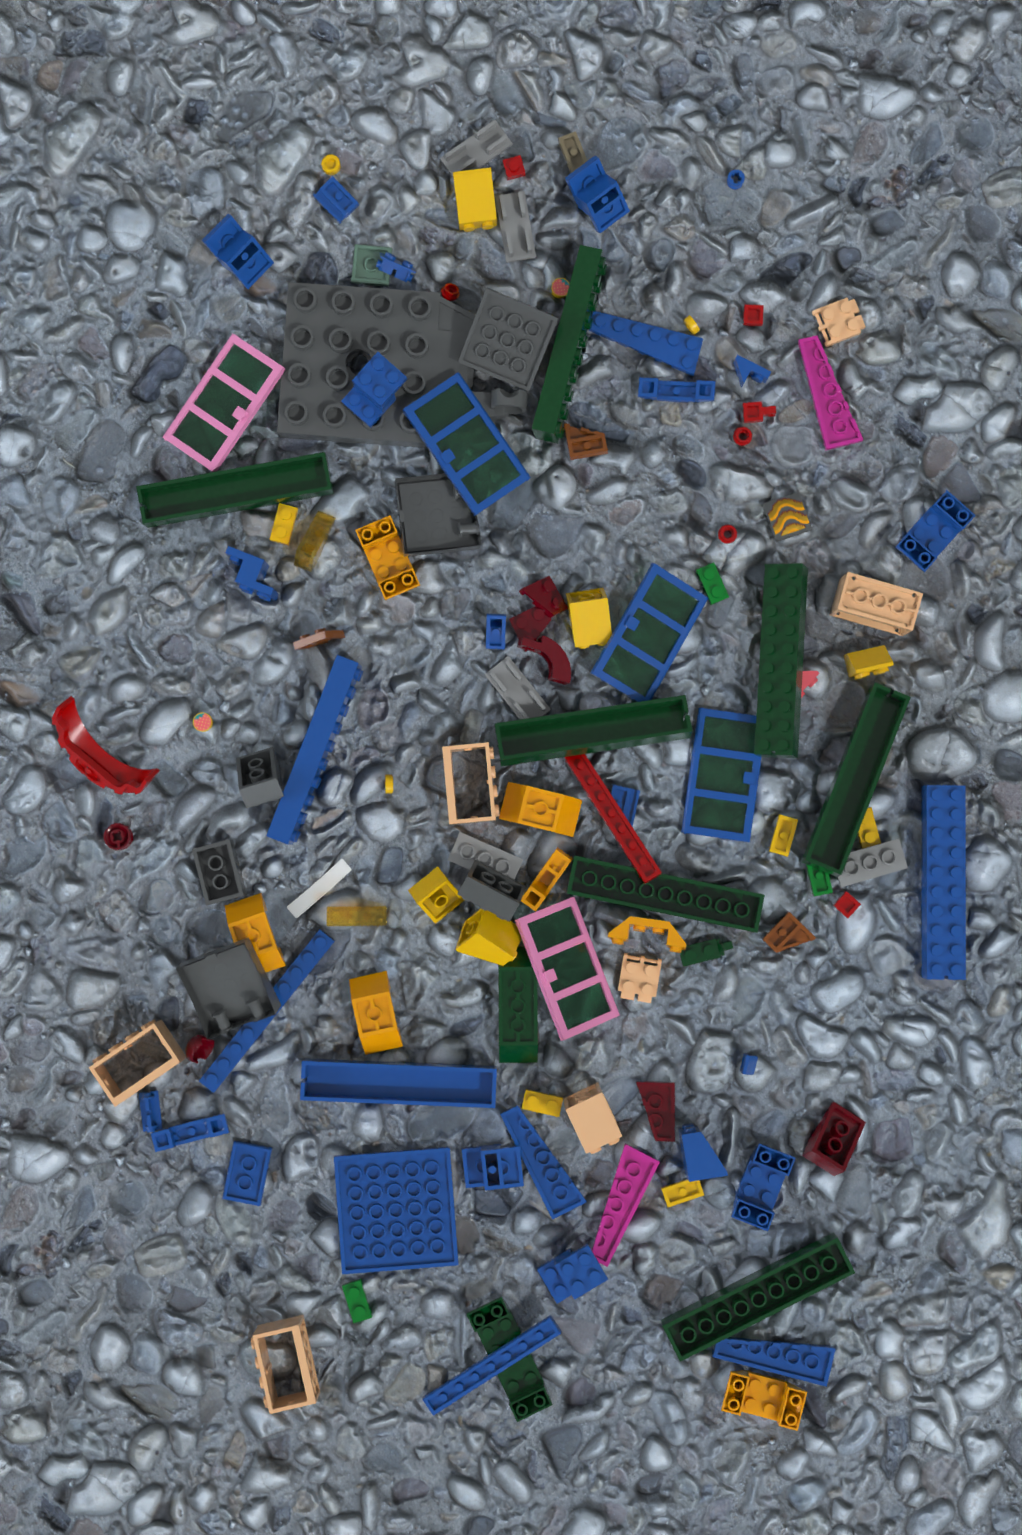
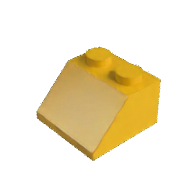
(436, 895)

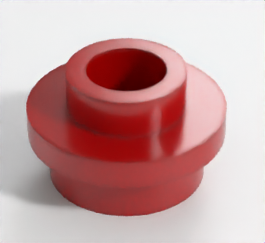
(450, 292)
(742, 430)
(729, 528)

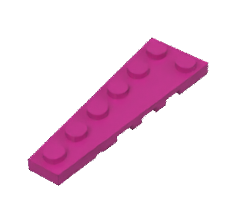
(832, 411)
(628, 1187)

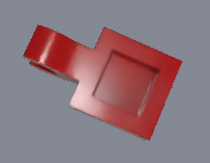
(754, 412)

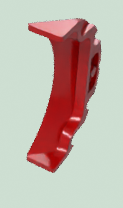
(94, 760)

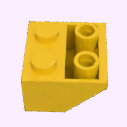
(863, 662)

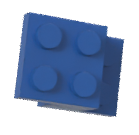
(597, 194)
(237, 251)
(374, 389)
(251, 574)
(492, 1167)
(572, 1273)

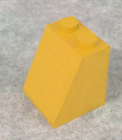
(475, 199)
(589, 617)
(489, 938)

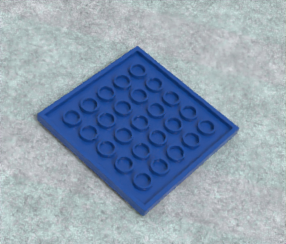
(396, 1210)

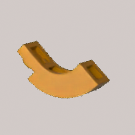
(546, 879)

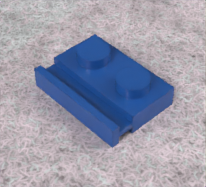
(336, 200)
(627, 800)

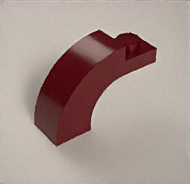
(553, 654)

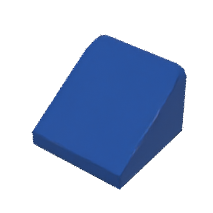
(748, 1064)

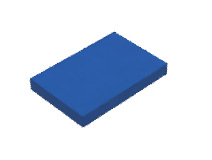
(247, 1173)

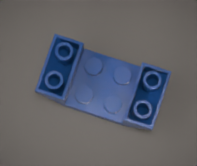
(935, 530)
(761, 1186)

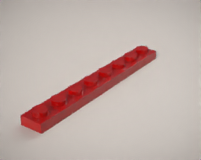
(613, 817)

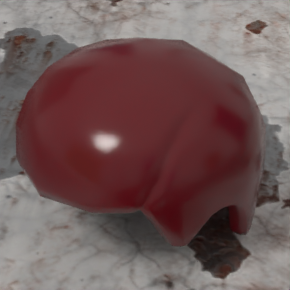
(198, 1048)

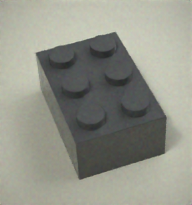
(259, 777)
(219, 872)
(492, 890)

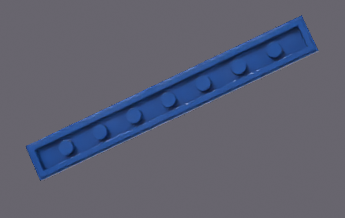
(492, 1365)

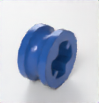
(741, 178)

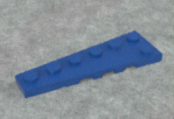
(664, 345)
(548, 1175)
(790, 1359)

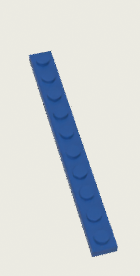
(251, 1031)

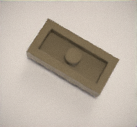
(572, 151)

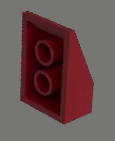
(834, 1139)

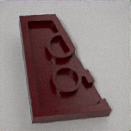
(660, 1108)

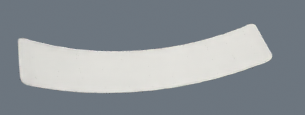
(319, 888)

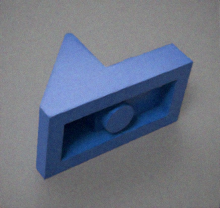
(745, 367)
(495, 631)

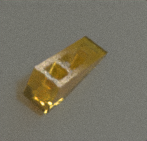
(314, 541)
(356, 915)

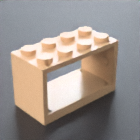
(876, 604)
(450, 785)
(107, 1082)
(592, 1118)
(305, 1358)

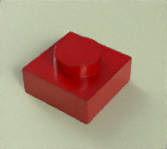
(514, 167)
(753, 315)
(846, 904)

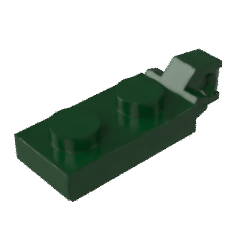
(704, 951)

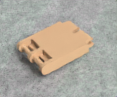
(839, 321)
(639, 978)

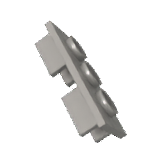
(477, 149)
(515, 227)
(517, 690)
(469, 849)
(873, 862)

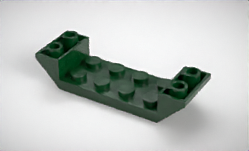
(518, 1010)
(521, 1380)

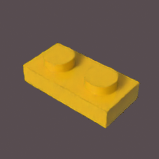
(284, 524)
(868, 832)
(783, 835)
(542, 1103)
(681, 1192)

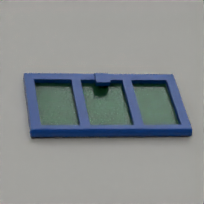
(466, 443)
(649, 634)
(722, 776)

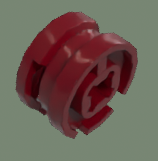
(118, 836)

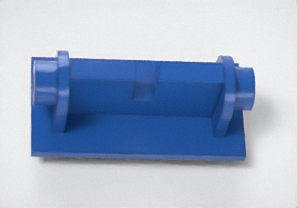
(403, 269)
(150, 1111)

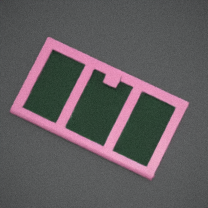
(224, 403)
(567, 968)

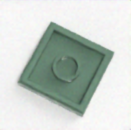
(364, 265)

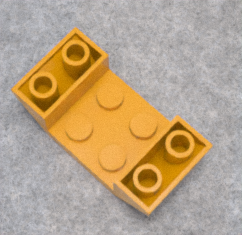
(386, 557)
(540, 809)
(250, 920)
(621, 933)
(375, 1013)
(764, 1397)

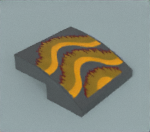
(787, 516)

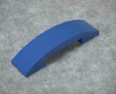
(676, 391)
(190, 1132)

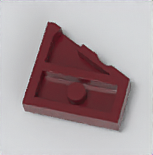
(545, 596)
(530, 623)

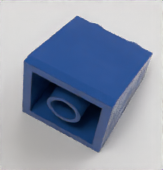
(698, 1156)

